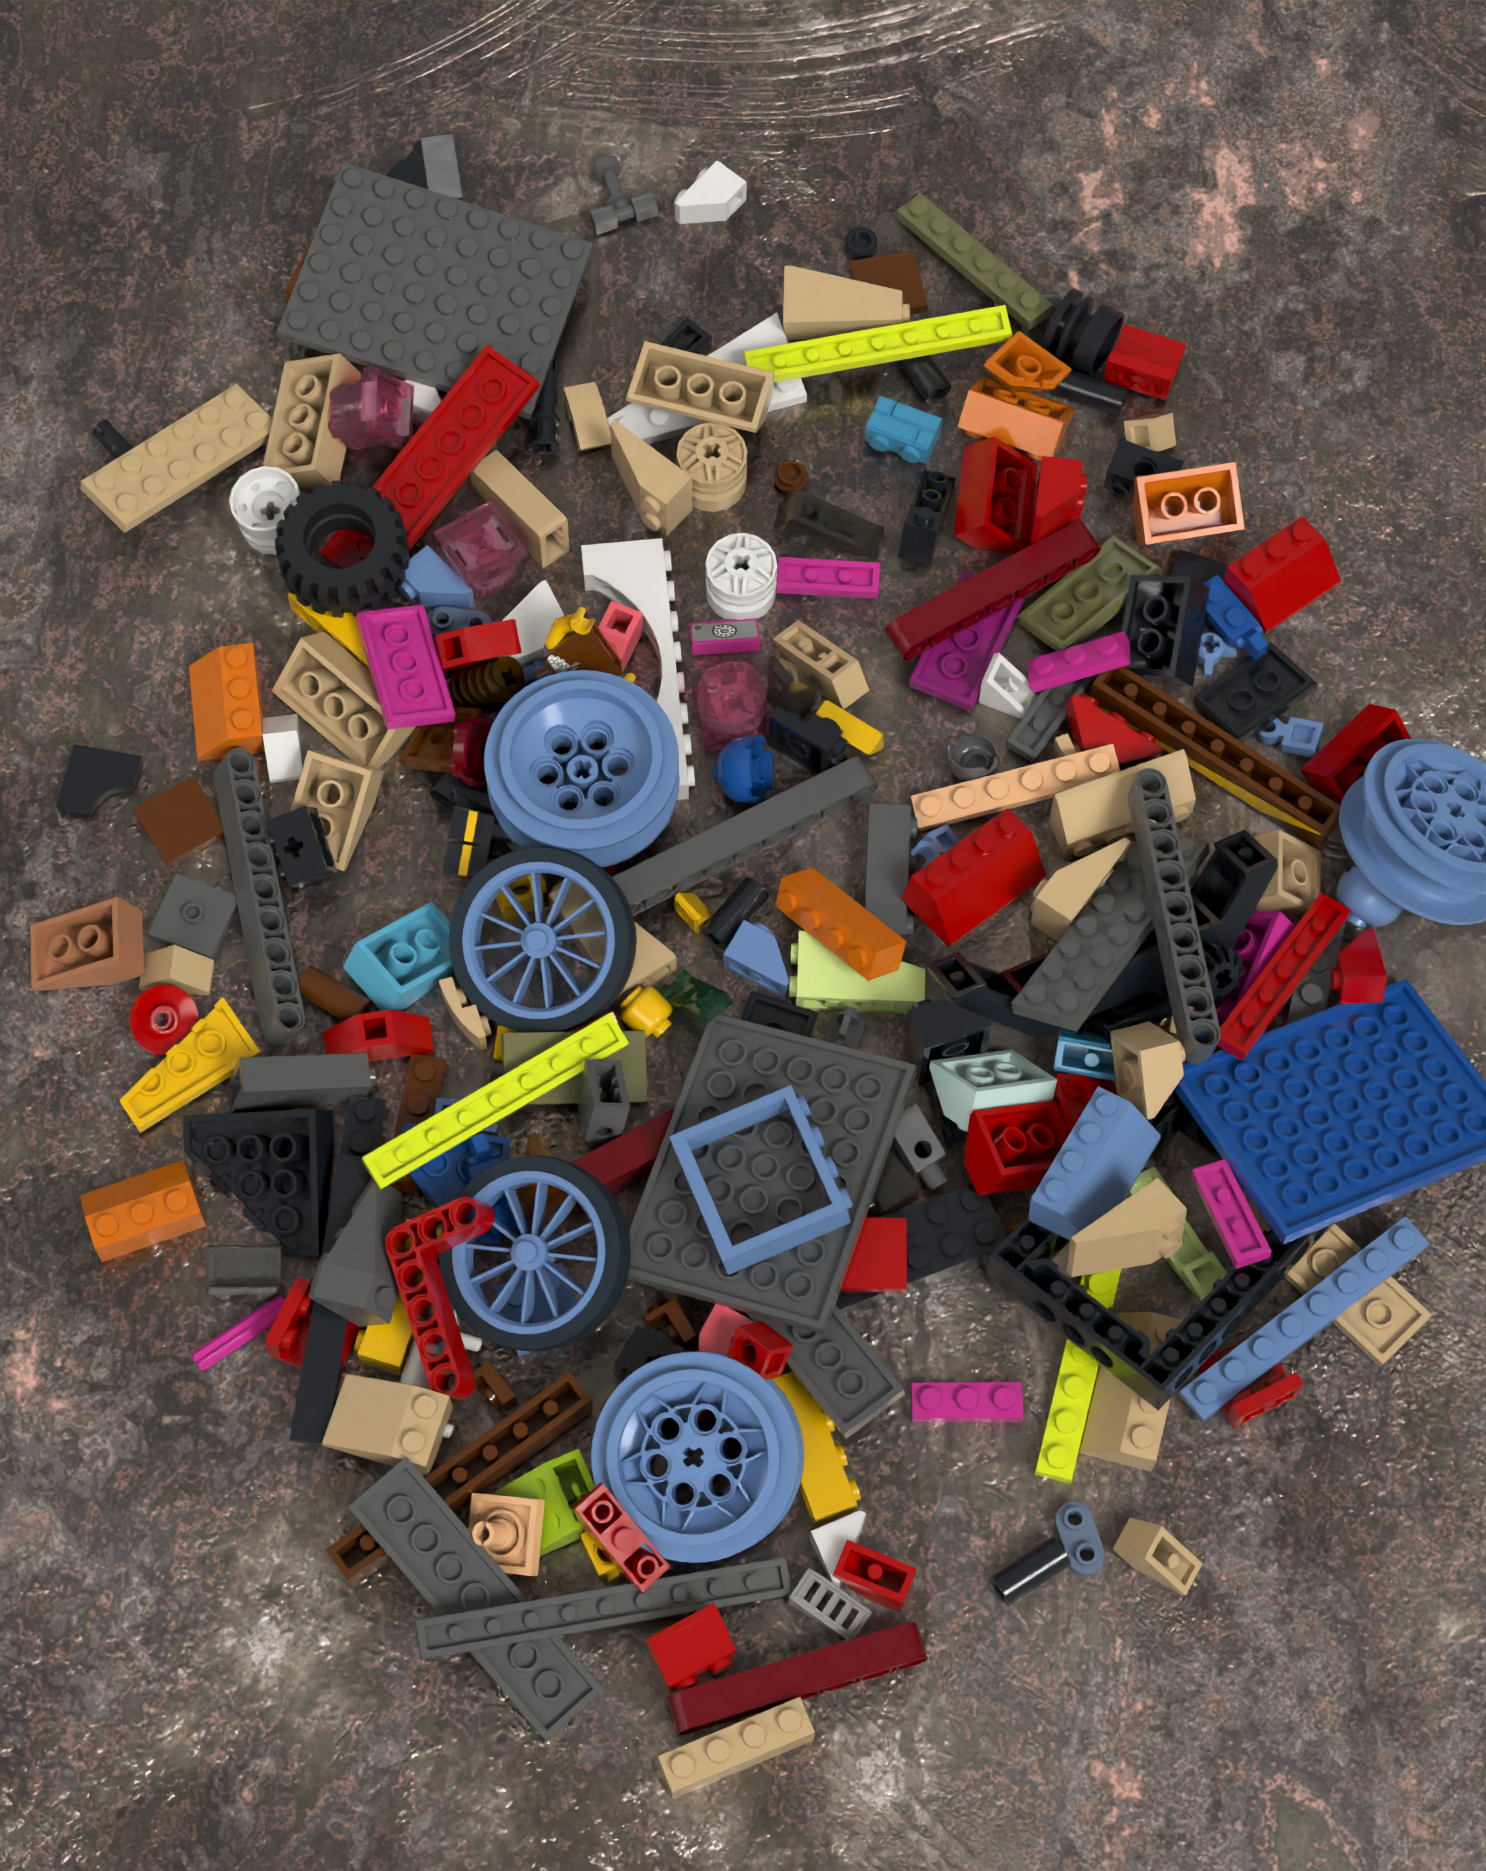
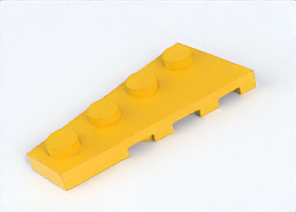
(190, 1068)

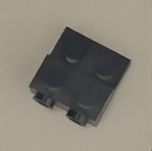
(812, 744)

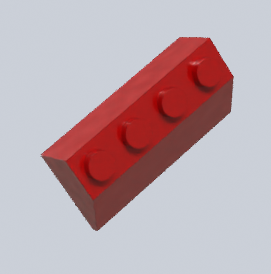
(975, 878)

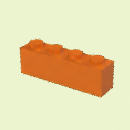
(840, 923)

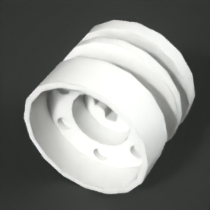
(259, 505)
(741, 577)

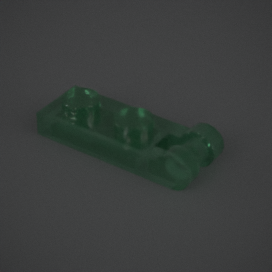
(695, 997)

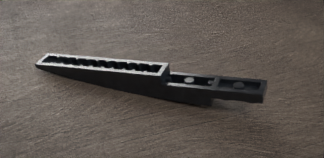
(327, 1328)

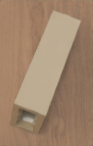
(834, 305)
(526, 510)
(652, 958)

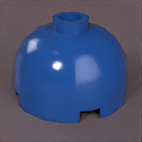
(744, 769)

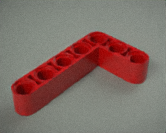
(433, 1290)

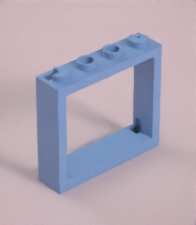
(787, 1235)

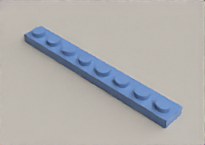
(1303, 1319)

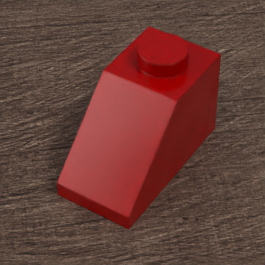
(1360, 971)
(874, 1575)

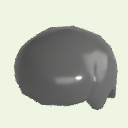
(973, 757)

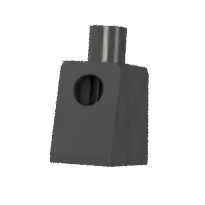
(602, 1119)
(916, 1135)

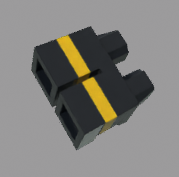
(476, 828)

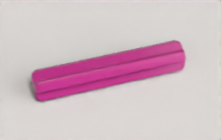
(237, 1334)

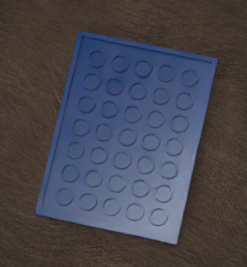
(1341, 1111)

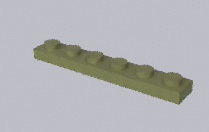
(975, 261)

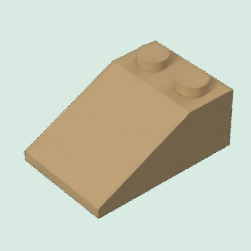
(654, 482)
(343, 796)
(1072, 887)
(1130, 1233)
(388, 1422)

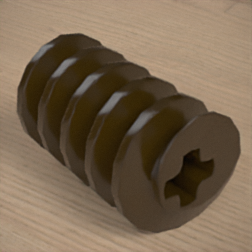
(487, 682)

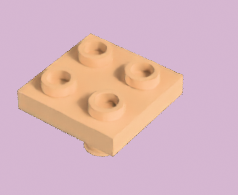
(508, 1530)

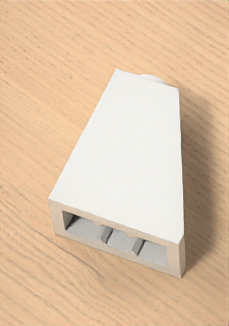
(533, 621)

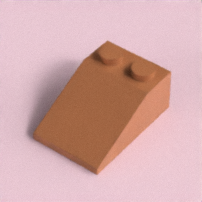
(88, 947)

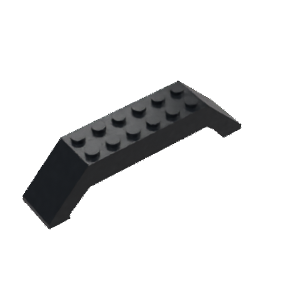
(1222, 905)

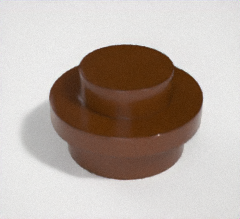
(790, 476)

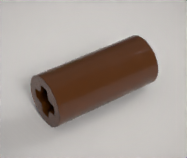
(332, 994)

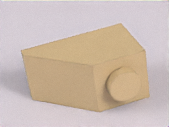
(1157, 1555)

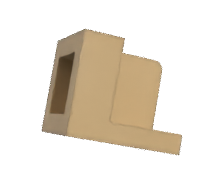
(1151, 431)

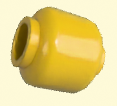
(646, 1011)

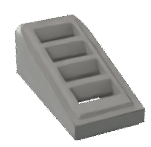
(837, 1595)

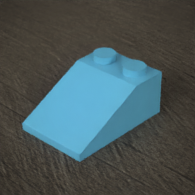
(403, 959)

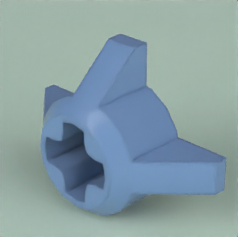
(1210, 656)

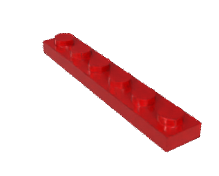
(1282, 976)

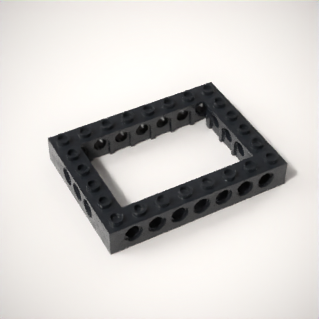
(1026, 1271)

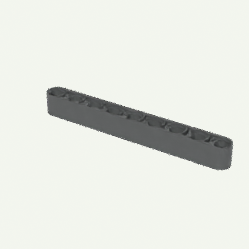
(746, 834)
(248, 843)
(1169, 928)

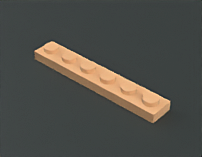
(1012, 788)

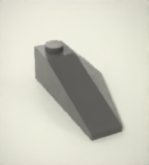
(357, 1272)

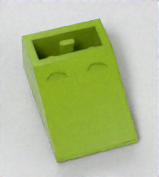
(562, 1486)

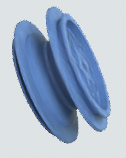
(574, 713)
(1421, 829)
(745, 1408)

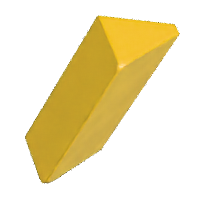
(854, 730)

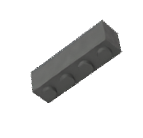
(889, 864)

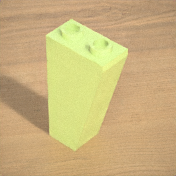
(830, 983)

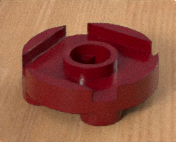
(468, 740)

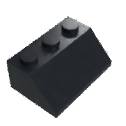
(1165, 627)
(942, 1032)

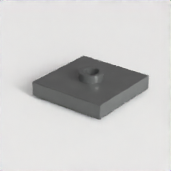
(194, 916)

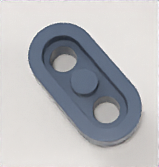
(457, 618)
(1079, 1538)

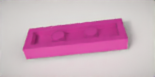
(828, 577)
(1078, 662)
(1231, 1213)
(967, 1402)

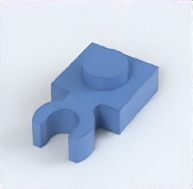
(1297, 737)
(935, 843)

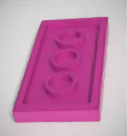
(405, 667)

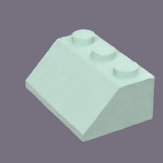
(988, 1083)

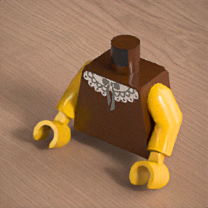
(579, 645)

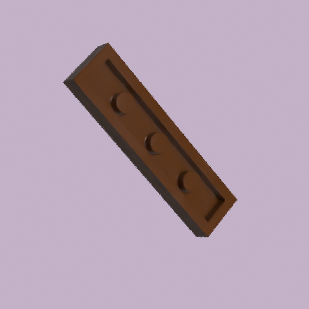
(418, 1103)

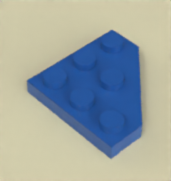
(447, 1176)

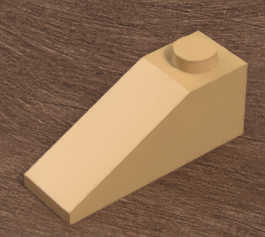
(831, 666)

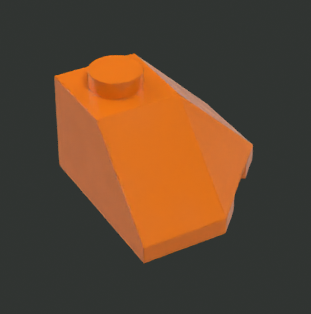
(1026, 366)

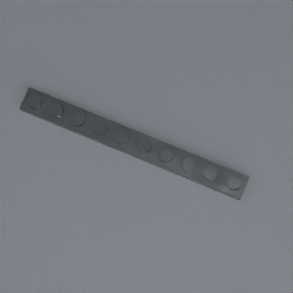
(601, 1608)

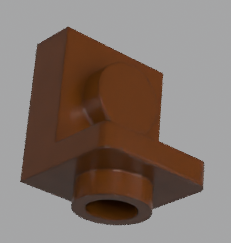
(678, 1326)
(495, 1387)

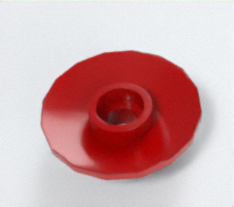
(179, 1014)

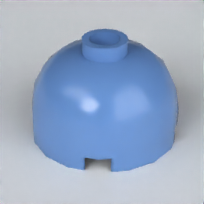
(1365, 900)

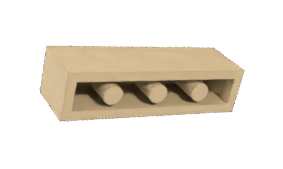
(736, 1747)

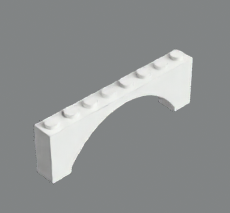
(636, 577)

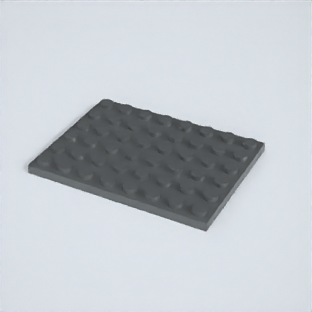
(430, 282)
(765, 1171)

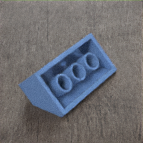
(1094, 1165)

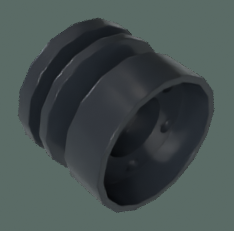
(1078, 330)

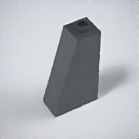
(298, 1081)

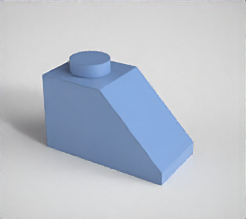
(434, 583)
(757, 958)

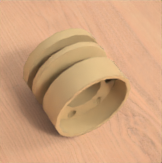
(718, 465)

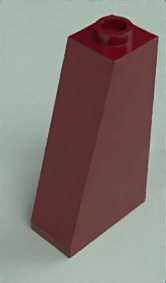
(626, 1157)

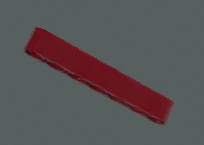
(992, 590)
(796, 1677)

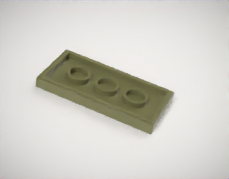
(1086, 596)
(522, 1047)

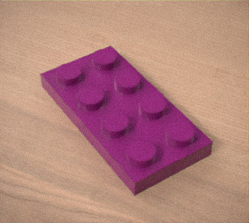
(958, 665)

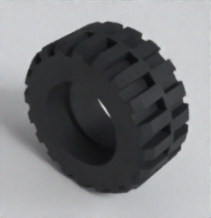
(334, 510)

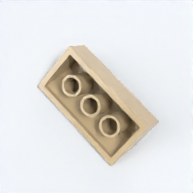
(701, 387)
(299, 428)
(338, 700)
(1101, 811)
(1119, 1421)

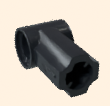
(454, 792)

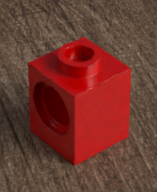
(760, 1349)

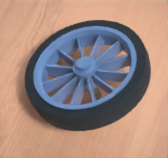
(542, 940)
(535, 1253)

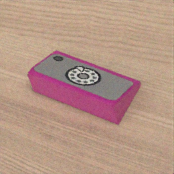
(724, 637)

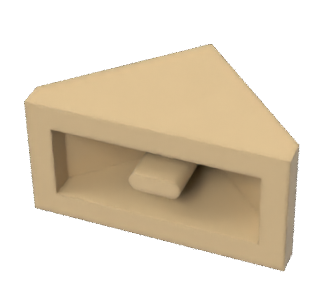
(178, 968)

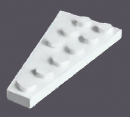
(658, 425)

